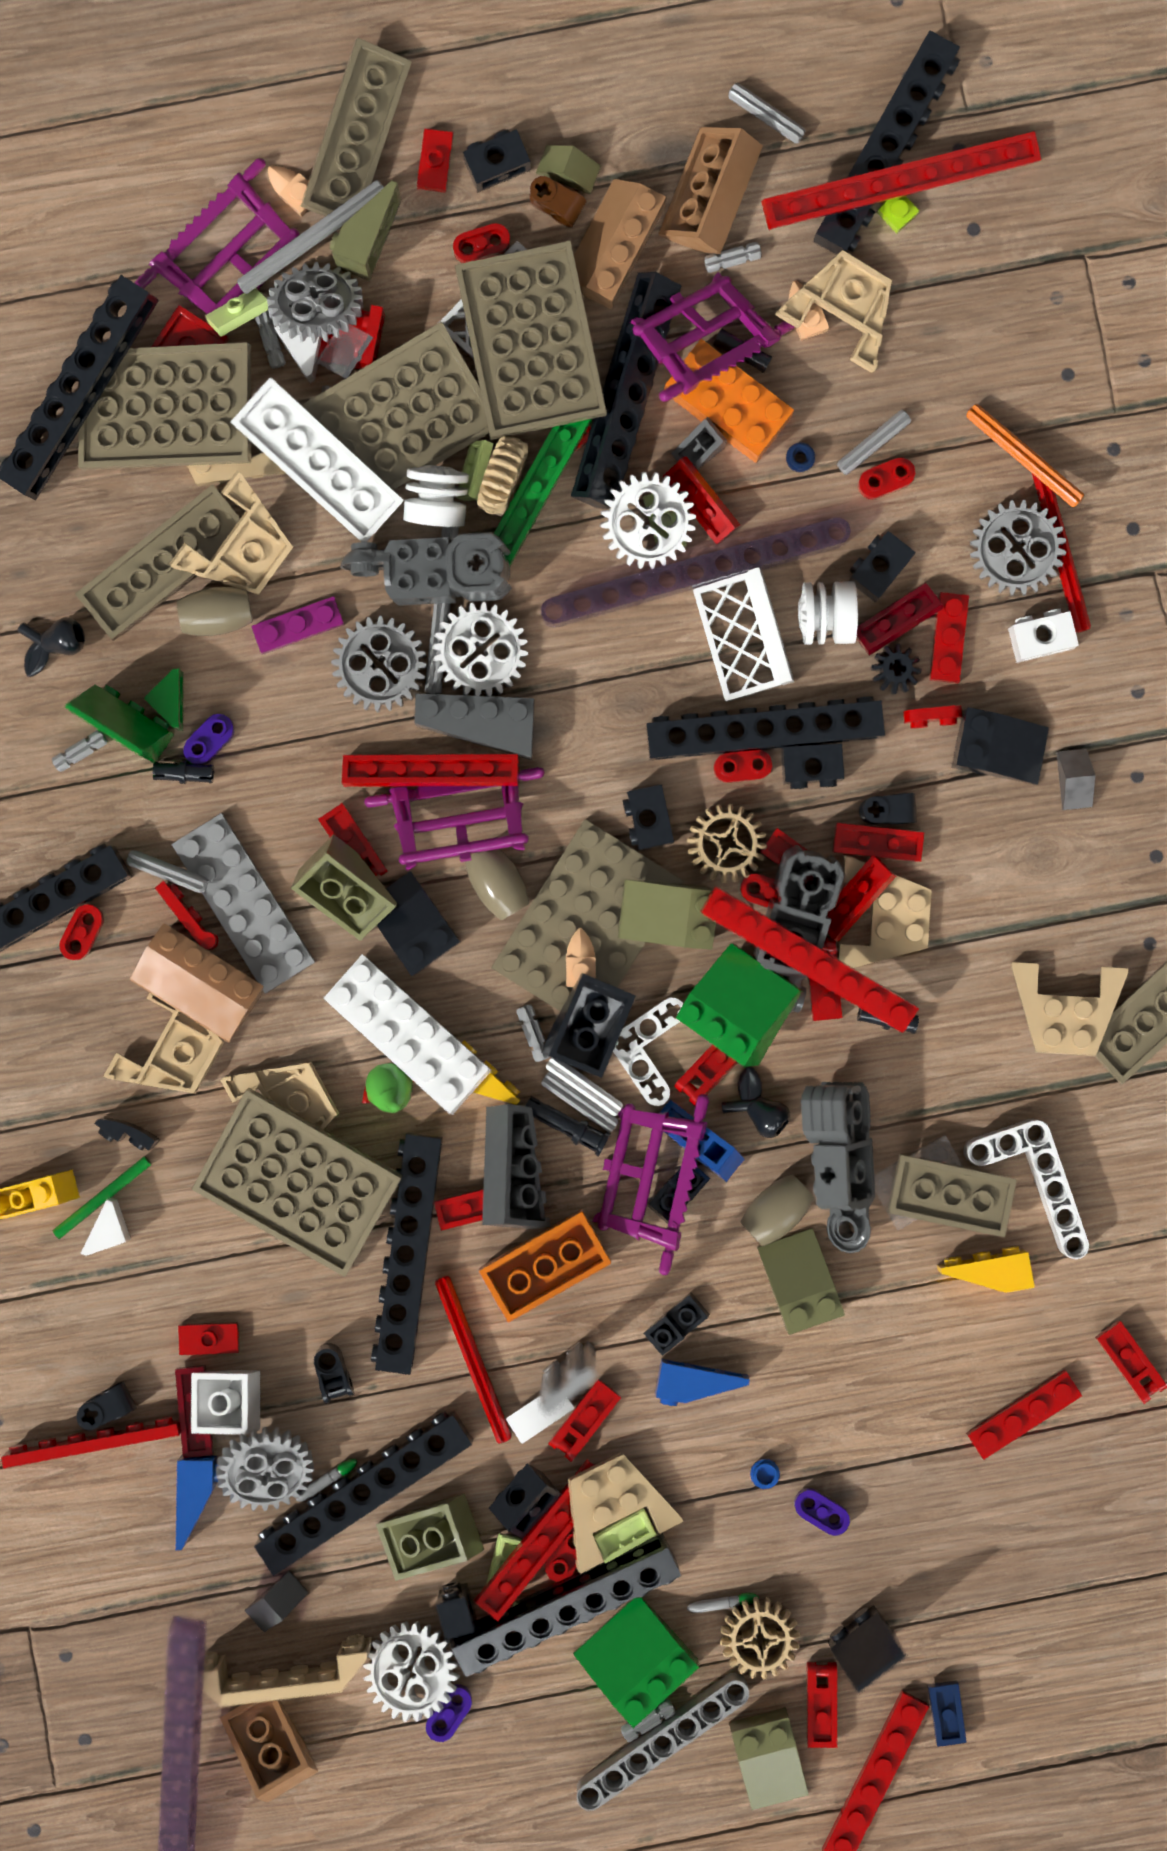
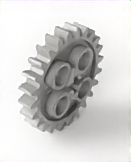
(315, 302)
(1040, 531)
(399, 646)
(264, 1468)

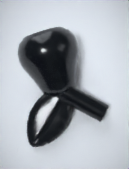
(62, 637)
(767, 1115)

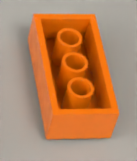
(735, 403)
(545, 1265)

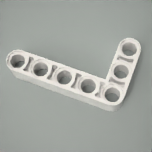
(1042, 1177)

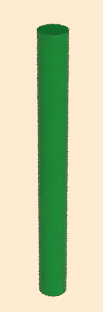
(100, 1198)

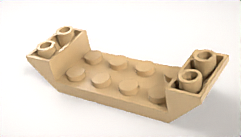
(276, 1685)

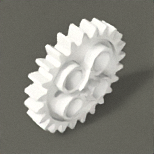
(665, 500)
(462, 630)
(435, 1682)

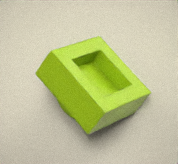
(898, 212)

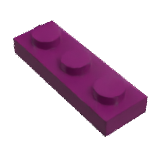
(297, 625)

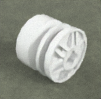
(436, 496)
(828, 613)

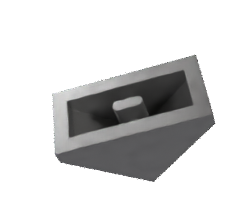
(1076, 779)

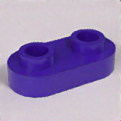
(211, 742)
(821, 1510)
(452, 1714)

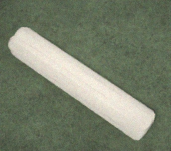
(584, 1086)

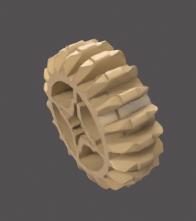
(502, 475)
(750, 853)
(772, 1637)

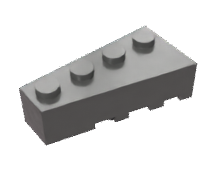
(482, 720)
(511, 1170)

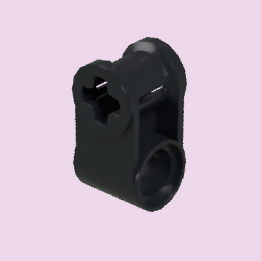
(893, 809)
(335, 1378)
(109, 1404)

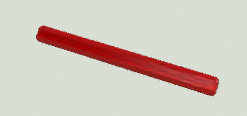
(1068, 571)
(473, 1359)

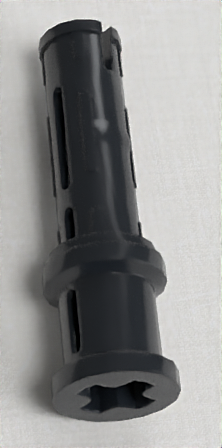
(579, 1131)

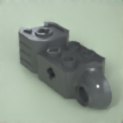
(436, 568)
(802, 906)
(843, 1160)

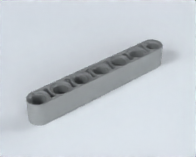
(657, 1754)

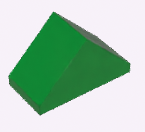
(168, 698)

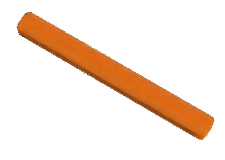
(1025, 455)

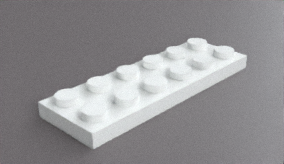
(317, 460)
(407, 1034)

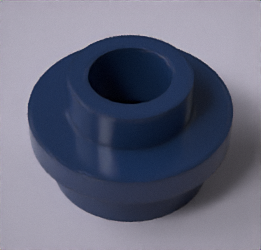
(804, 449)

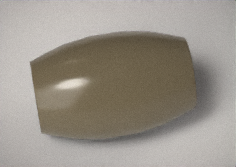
(214, 611)
(497, 882)
(777, 1210)

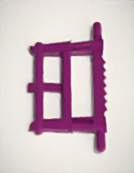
(264, 213)
(667, 352)
(406, 828)
(694, 1131)

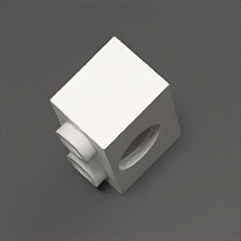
(1027, 645)

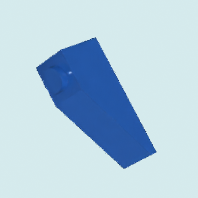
(713, 1150)
(691, 1382)
(194, 1488)

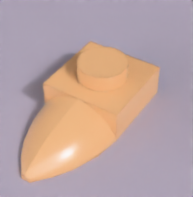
(289, 186)
(815, 320)
(579, 958)

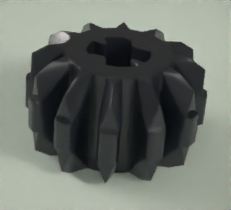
(903, 663)

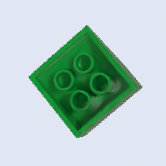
(122, 721)
(739, 1006)
(636, 1660)

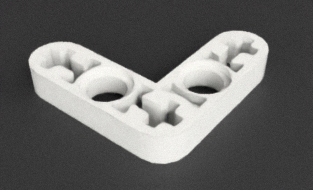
(637, 1052)

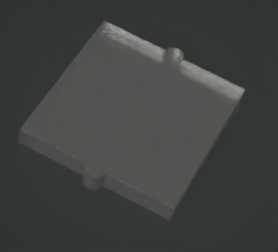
(344, 352)

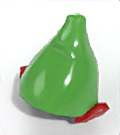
(388, 1088)

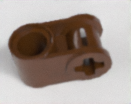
(561, 202)

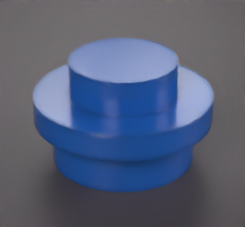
(764, 1473)

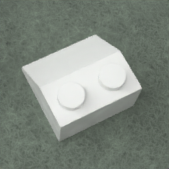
(225, 1402)

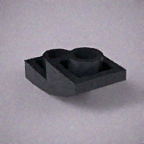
(118, 1129)
(663, 1200)
(676, 1324)

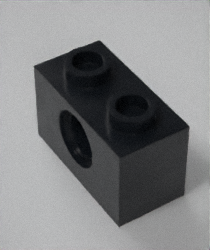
(489, 174)
(896, 556)
(828, 756)
(652, 800)
(522, 1515)
(456, 1610)

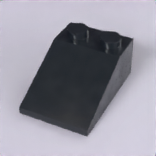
(1000, 746)
(416, 926)
(589, 1025)
(866, 1648)

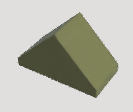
(569, 167)

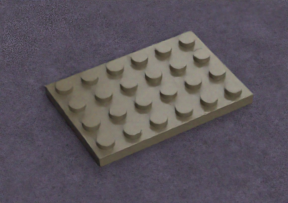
(530, 340)
(405, 407)
(170, 409)
(583, 894)
(296, 1182)

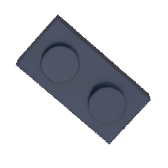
(947, 1713)

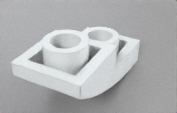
(532, 1419)

